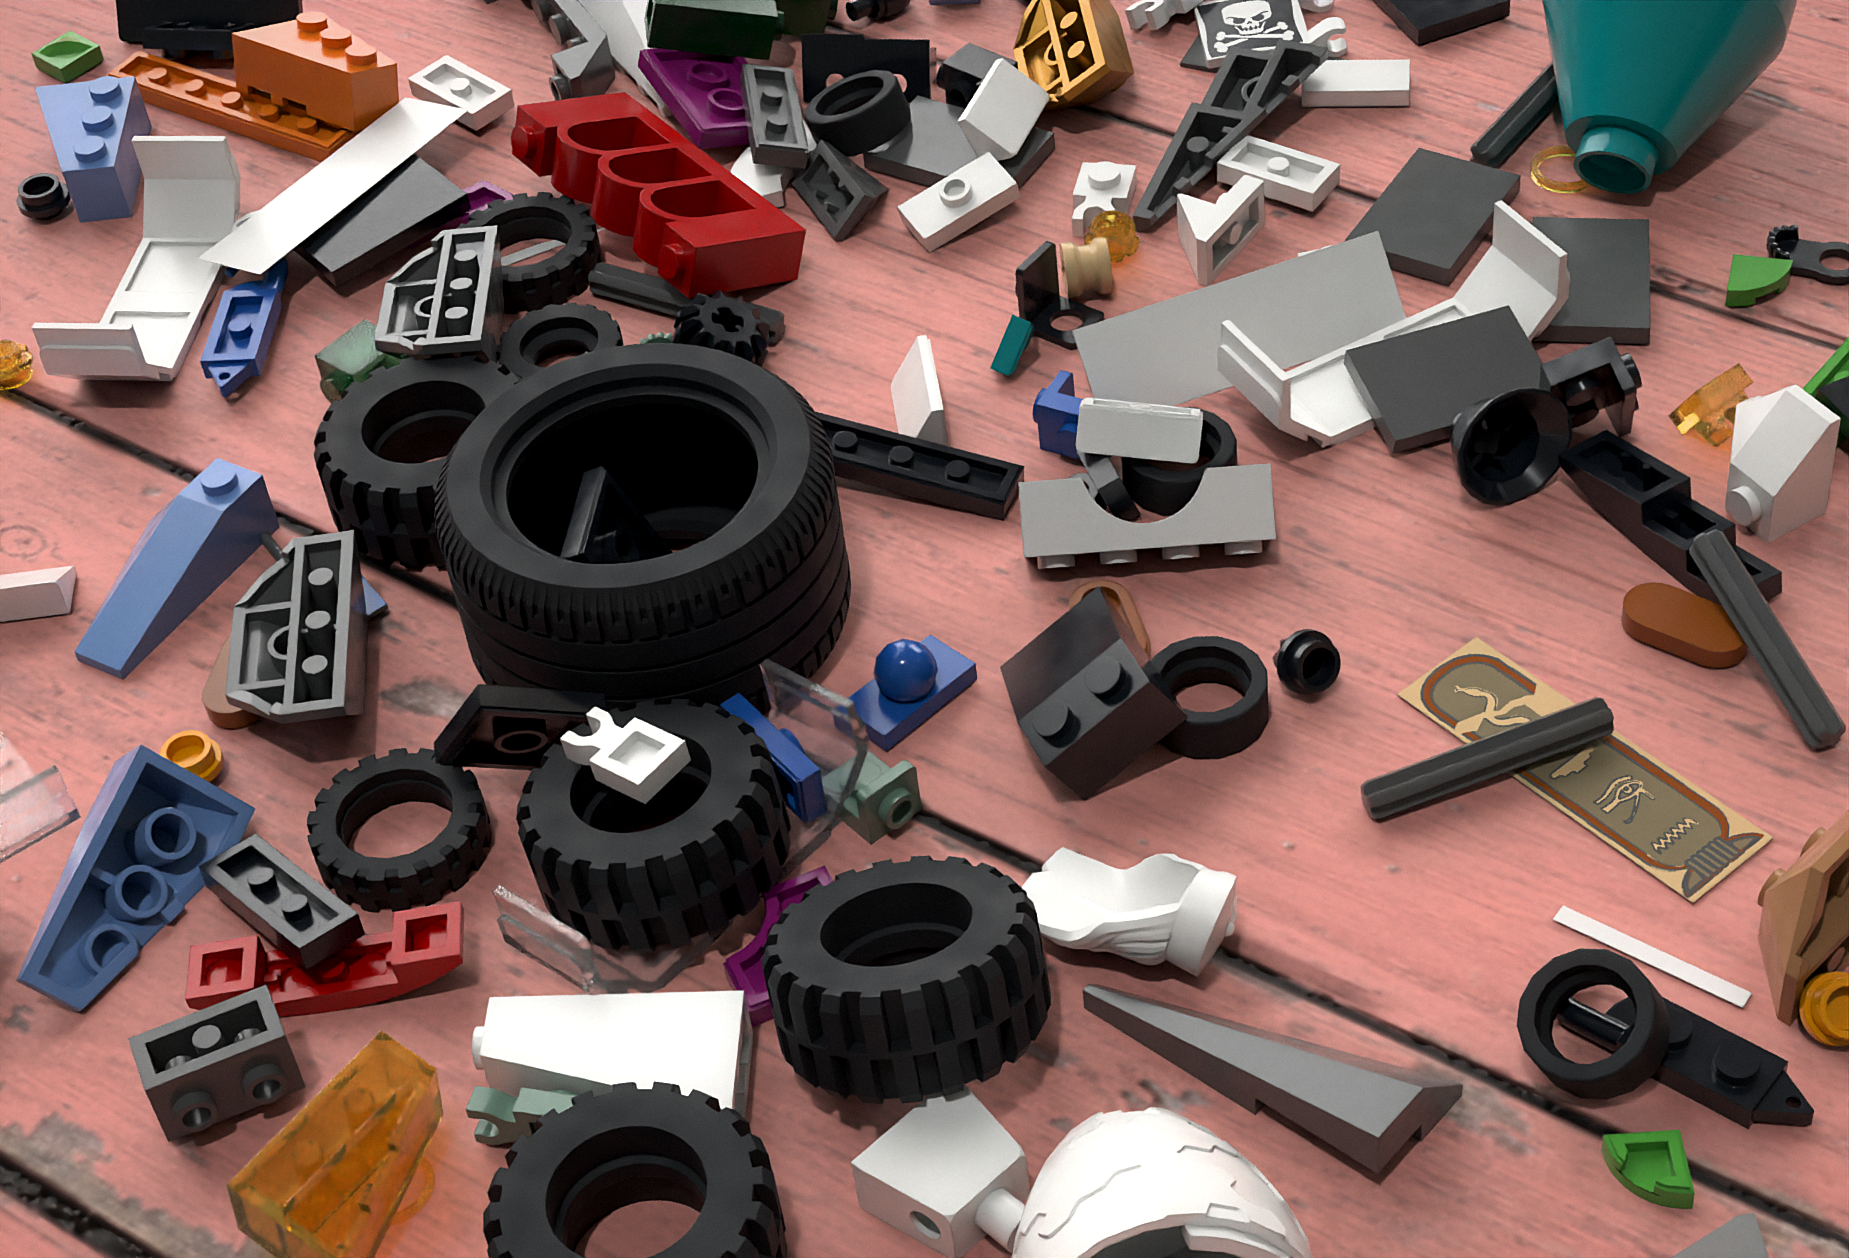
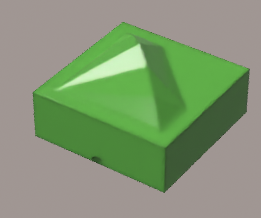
(68, 57)

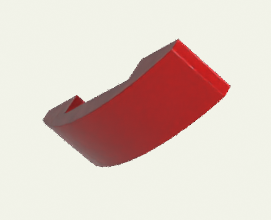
(371, 969)

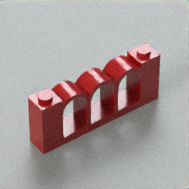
(661, 190)

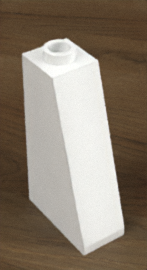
(619, 1038)

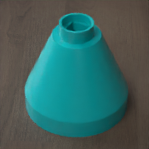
(1653, 77)

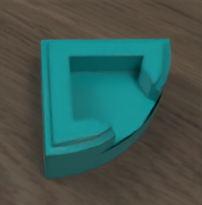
(1012, 345)

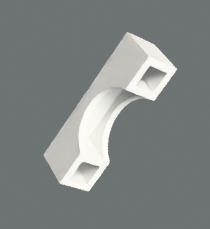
(1228, 508)

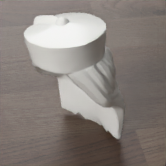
(1142, 913)

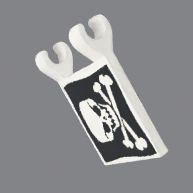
(1261, 25)

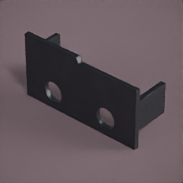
(855, 54)

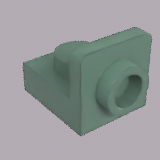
(882, 798)

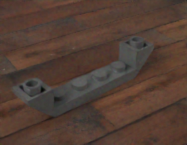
(587, 63)

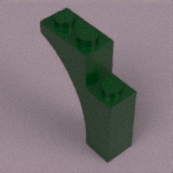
(732, 26)

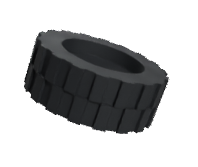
(553, 332)

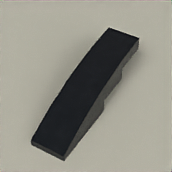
(1656, 510)

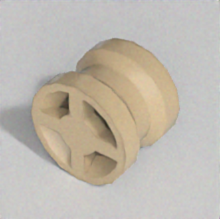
(1086, 267)

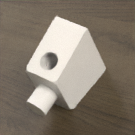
(946, 1175)

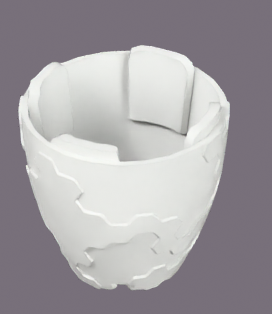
(1153, 1191)

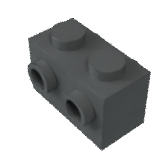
(216, 1063)

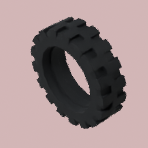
(543, 218)
(408, 877)

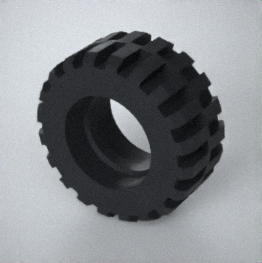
(376, 447)
(668, 878)
(907, 979)
(632, 1151)

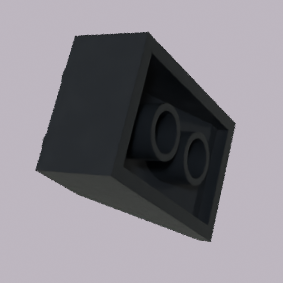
(1089, 696)

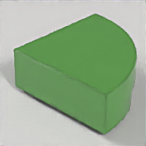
(1756, 277)
(1651, 1166)

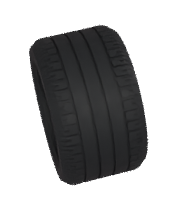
(705, 456)

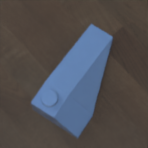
(179, 565)
(129, 873)

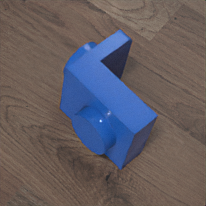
(1057, 416)

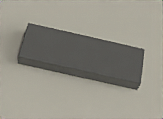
(773, 116)

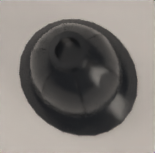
(1510, 444)

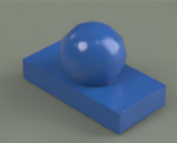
(909, 687)

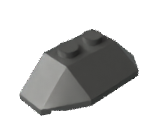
(446, 299)
(302, 634)

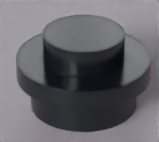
(42, 196)

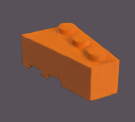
(318, 67)

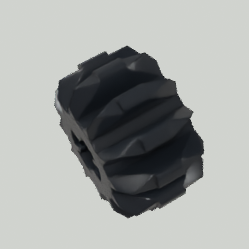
(723, 326)

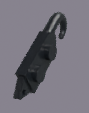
(1704, 1063)

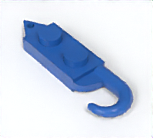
(243, 328)

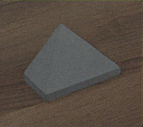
(837, 189)

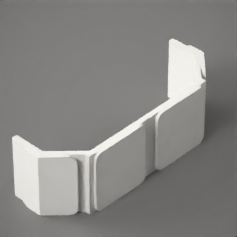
(166, 288)
(1320, 396)

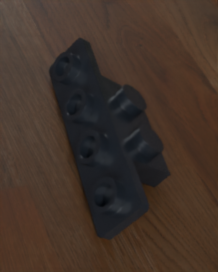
(197, 24)

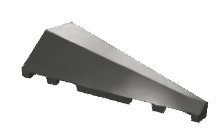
(1238, 100)
(1336, 1095)

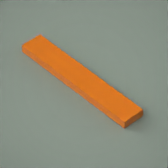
(220, 105)

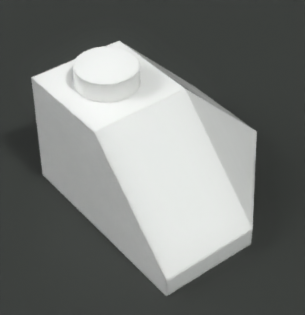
(1780, 462)

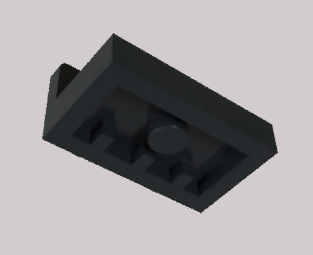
(1595, 380)

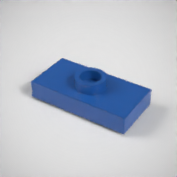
(796, 773)

